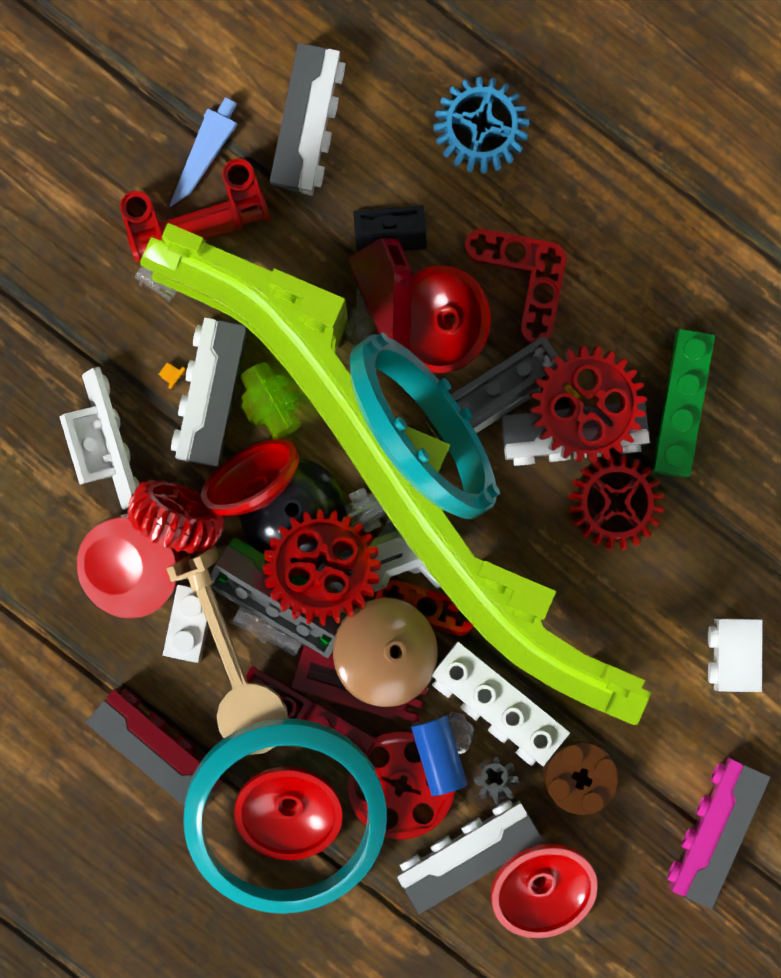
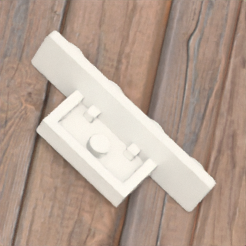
(96, 439)

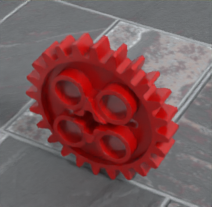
(607, 378)
(313, 597)

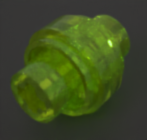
(270, 400)

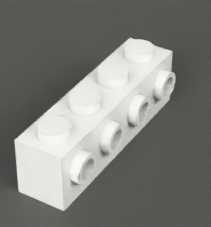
(500, 704)

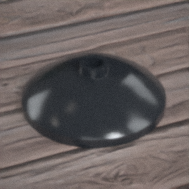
(311, 490)

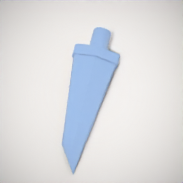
(210, 139)

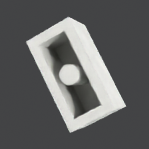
(186, 627)
(736, 655)

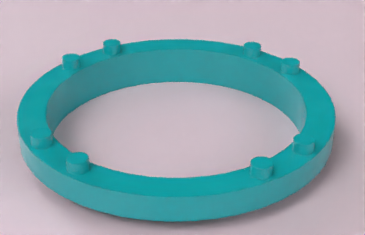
(452, 423)
(284, 733)

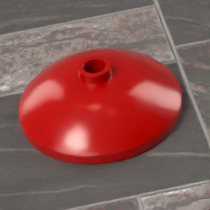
(435, 297)
(251, 478)
(288, 827)
(548, 903)

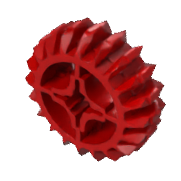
(603, 490)
(174, 517)

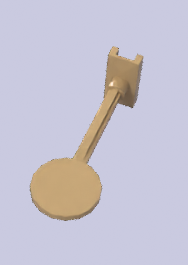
(246, 701)

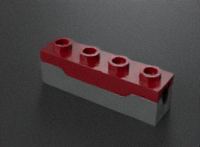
(148, 743)

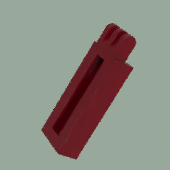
(319, 678)

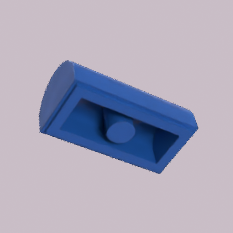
(439, 756)

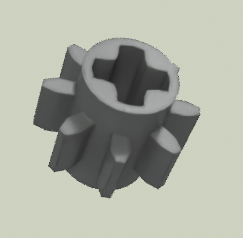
(492, 789)

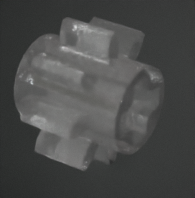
(364, 510)

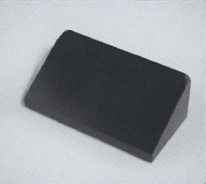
(391, 223)

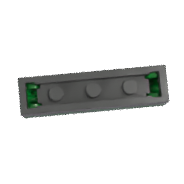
(242, 580)

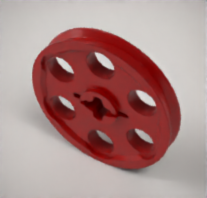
(405, 802)

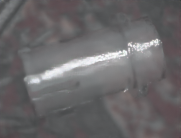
(144, 276)

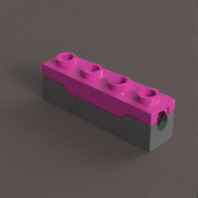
(718, 832)

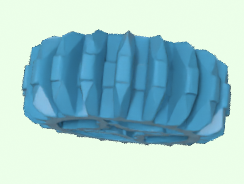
(489, 95)

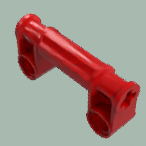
(205, 222)

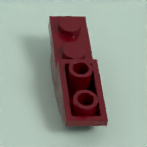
(304, 708)

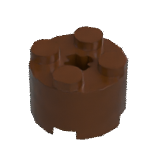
(599, 768)

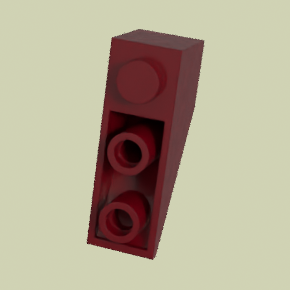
(386, 286)

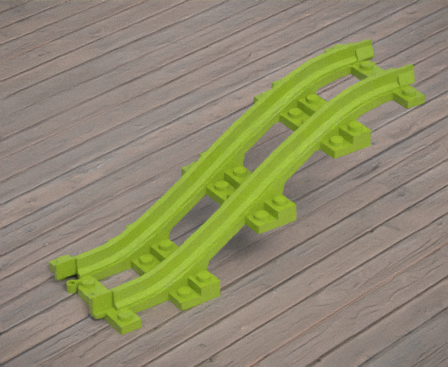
(302, 331)

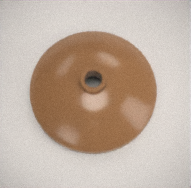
(364, 656)

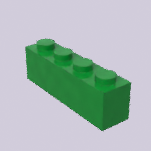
(682, 403)

